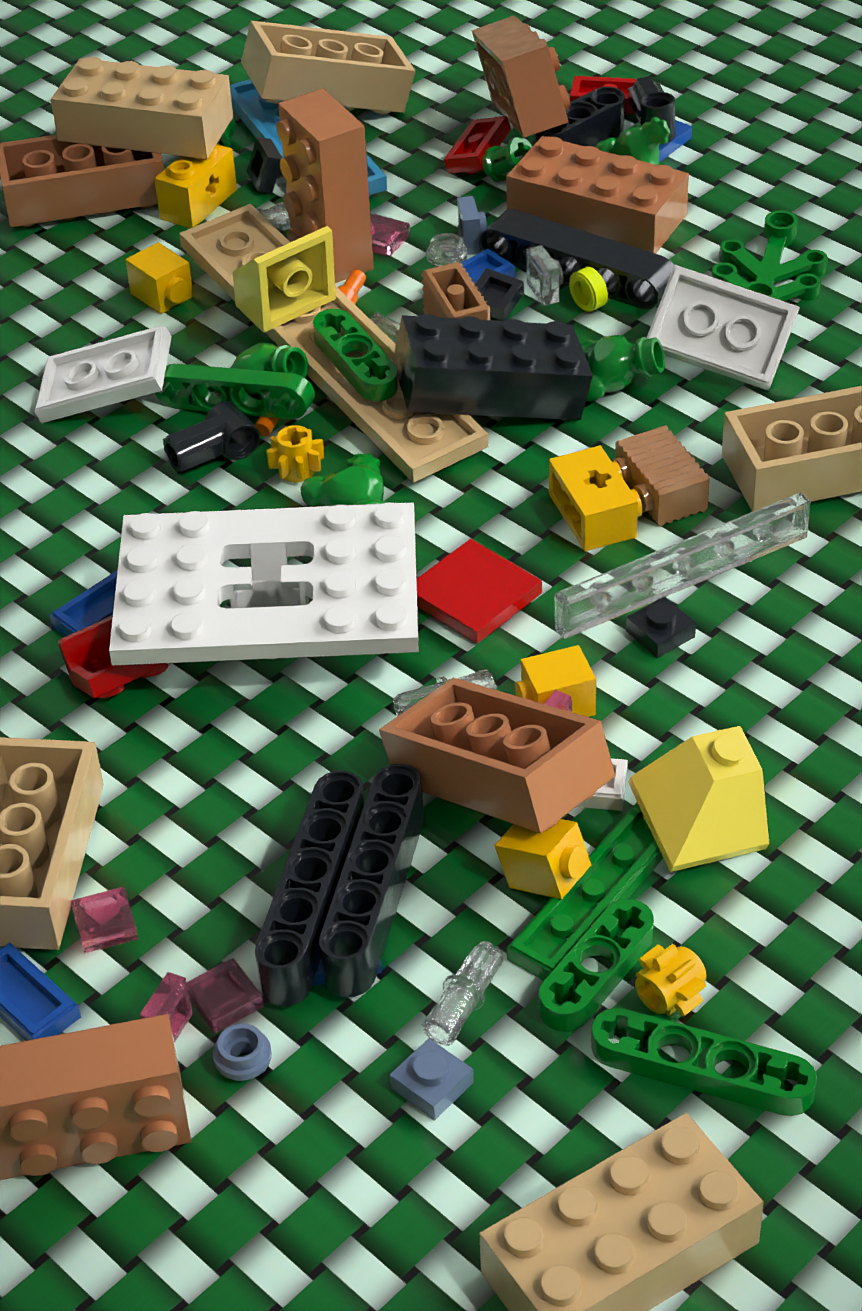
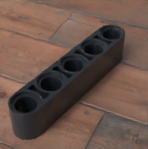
(628, 271)
(372, 881)
(290, 936)

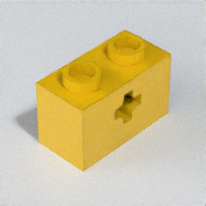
(195, 186)
(594, 498)

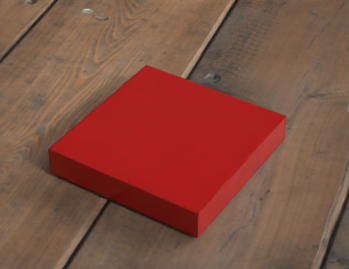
(475, 590)

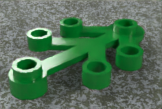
(780, 230)

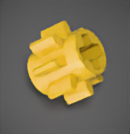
(295, 453)
(670, 980)

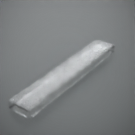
(681, 565)

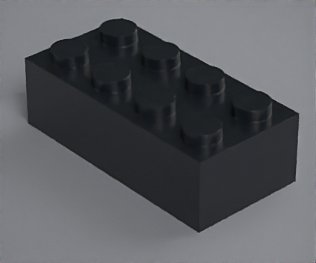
(491, 367)

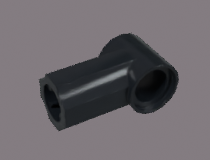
(651, 101)
(221, 433)

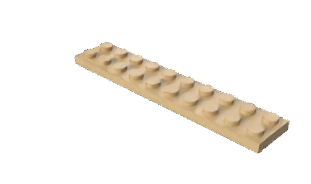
(411, 440)

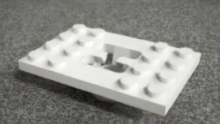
(176, 581)

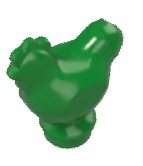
(639, 141)
(269, 358)
(618, 362)
(352, 485)

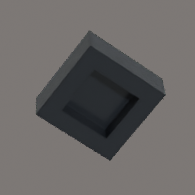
(264, 165)
(500, 292)
(660, 627)

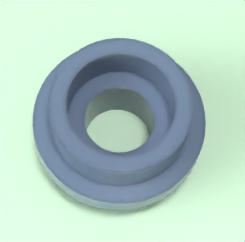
(238, 1040)

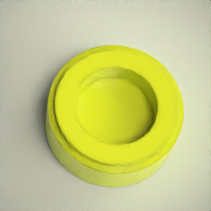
(588, 289)

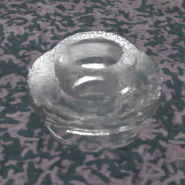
(446, 249)

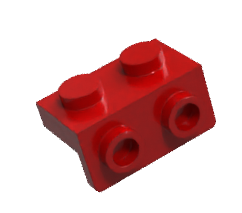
(90, 664)

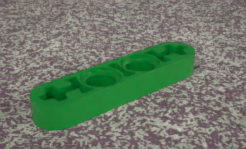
(186, 390)
(699, 1069)

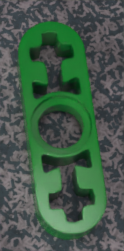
(356, 370)
(596, 986)

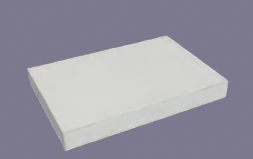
(723, 327)
(103, 374)

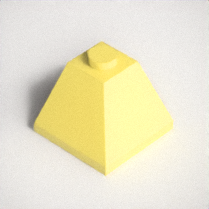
(287, 281)
(704, 800)

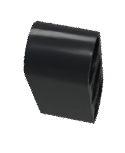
(591, 118)

